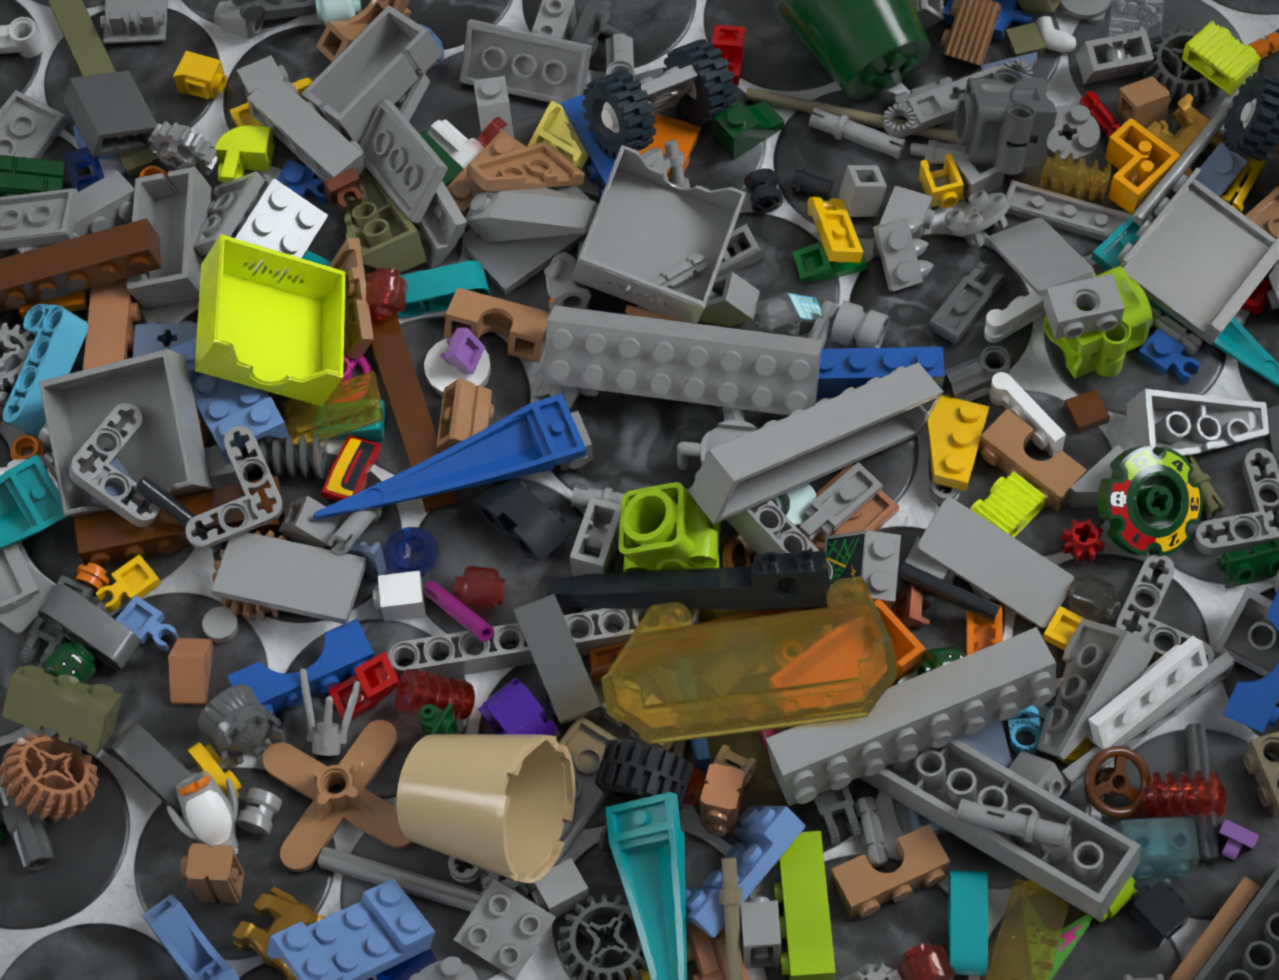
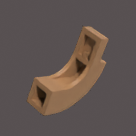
(341, 34)

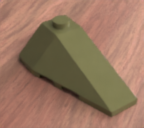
(383, 229)

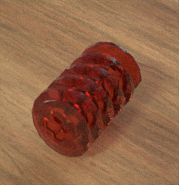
(423, 688)
(1185, 795)

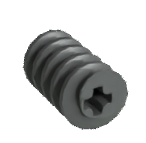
(294, 457)

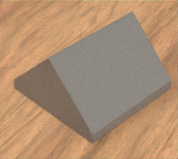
(1250, 635)

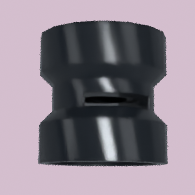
(763, 191)

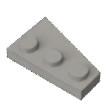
(228, 210)

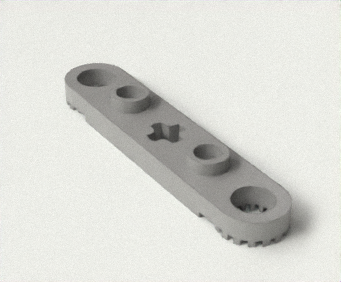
(938, 104)

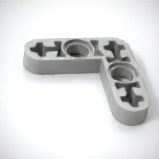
(104, 472)
(247, 504)
(1258, 521)
(1148, 628)

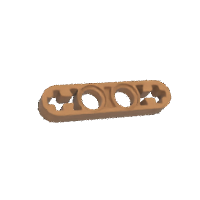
(1217, 930)

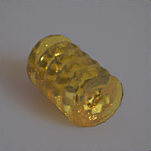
(1076, 175)

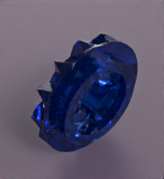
(416, 539)

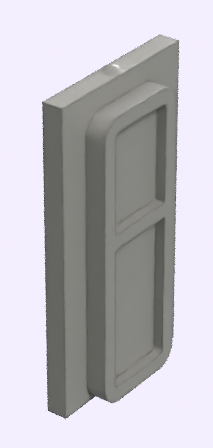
(15, 579)

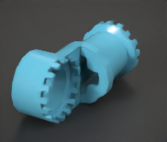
(1025, 720)

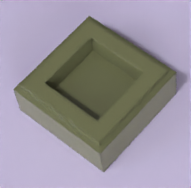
(1025, 40)

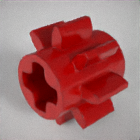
(1079, 549)

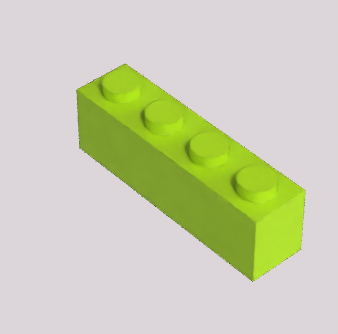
(805, 910)

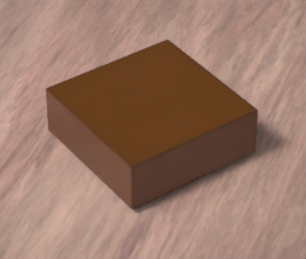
(1086, 411)

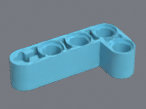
(52, 355)

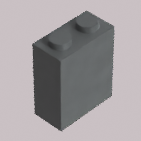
(110, 113)

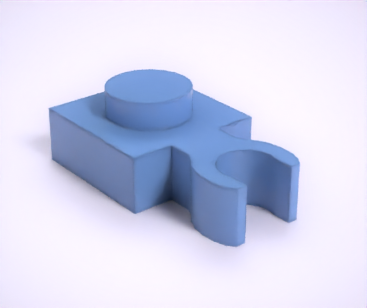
(146, 622)

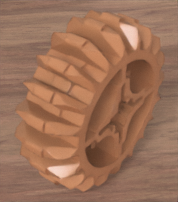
(48, 776)

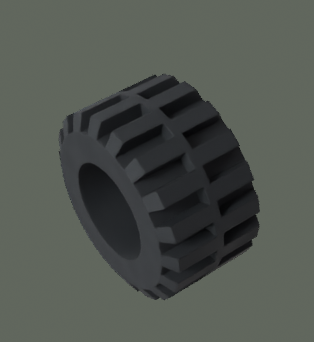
(642, 770)

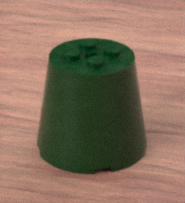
(861, 42)

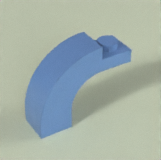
(186, 942)

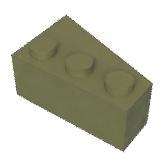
(63, 706)

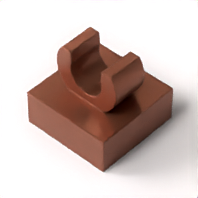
(342, 187)
(909, 607)

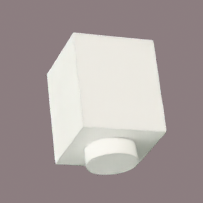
(400, 596)

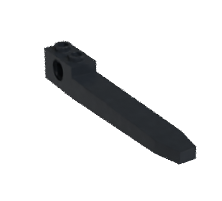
(771, 583)

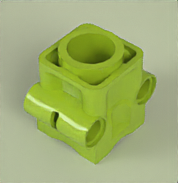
(1108, 349)
(666, 531)

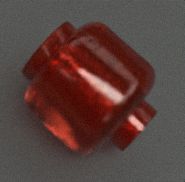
(386, 292)
(480, 588)
(927, 963)

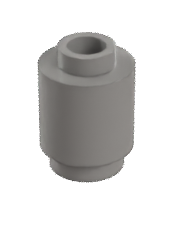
(230, 20)

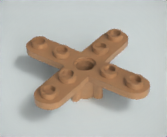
(330, 810)

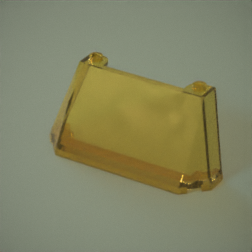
(752, 671)

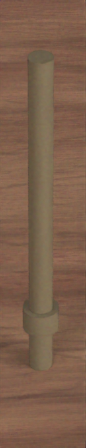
(731, 898)

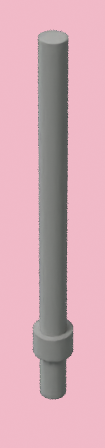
(1185, 160)

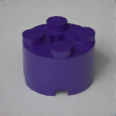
(516, 712)

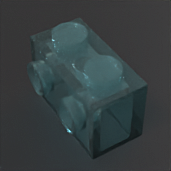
(1165, 845)

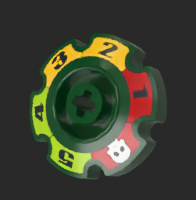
(1150, 500)

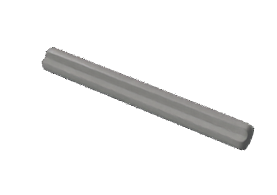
(409, 881)

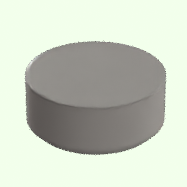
(220, 624)

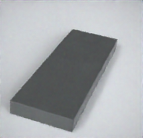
(557, 659)

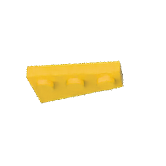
(954, 440)

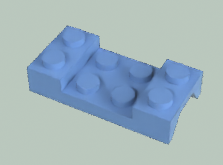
(230, 405)
(765, 837)
(356, 940)

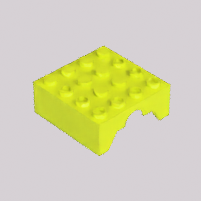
(271, 327)

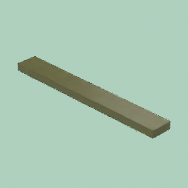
(93, 60)

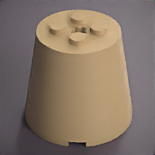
(489, 800)

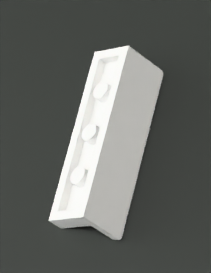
(1149, 692)

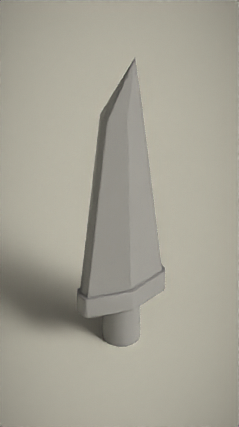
(936, 152)

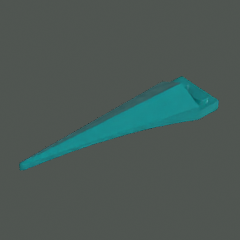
(1233, 339)
(27, 502)
(651, 864)

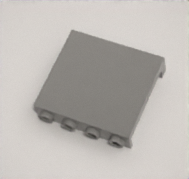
(1199, 258)

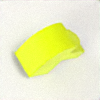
(244, 150)

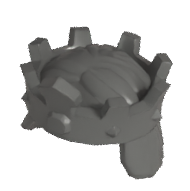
(239, 723)

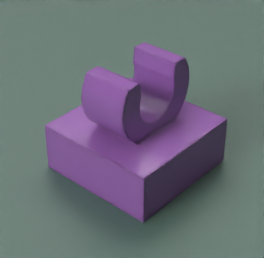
(463, 351)
(1237, 837)

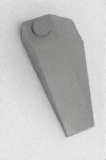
(529, 214)
(1193, 421)
(1098, 668)

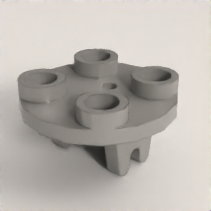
(978, 215)

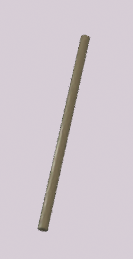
(854, 115)

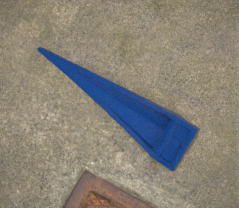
(516, 446)

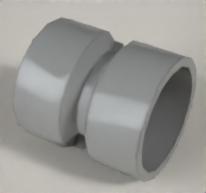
(857, 327)

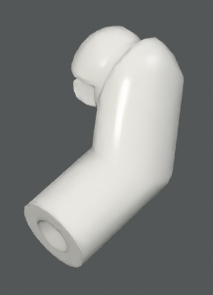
(1055, 39)

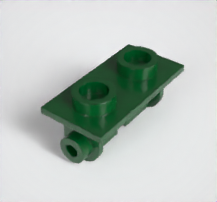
(1246, 568)
(436, 720)

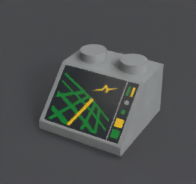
(866, 555)

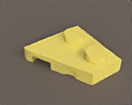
(560, 134)

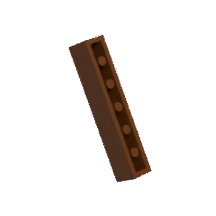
(78, 264)
(110, 538)

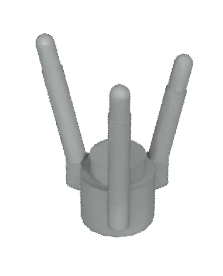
(327, 738)

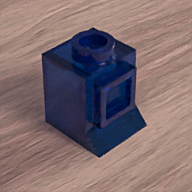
(80, 159)

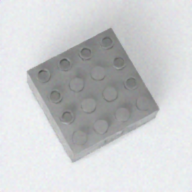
(648, 228)
(168, 440)

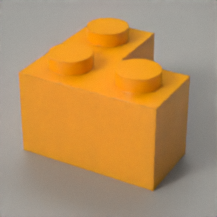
(1141, 164)

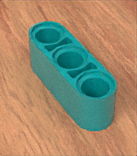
(434, 288)
(968, 922)

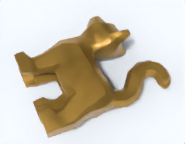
(1192, 125)
(286, 912)

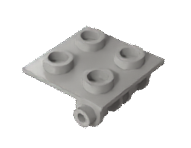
(134, 21)
(504, 928)

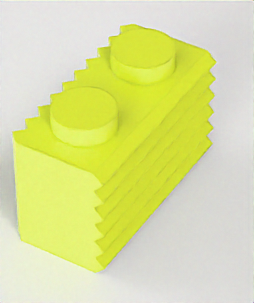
(1221, 57)
(1010, 504)

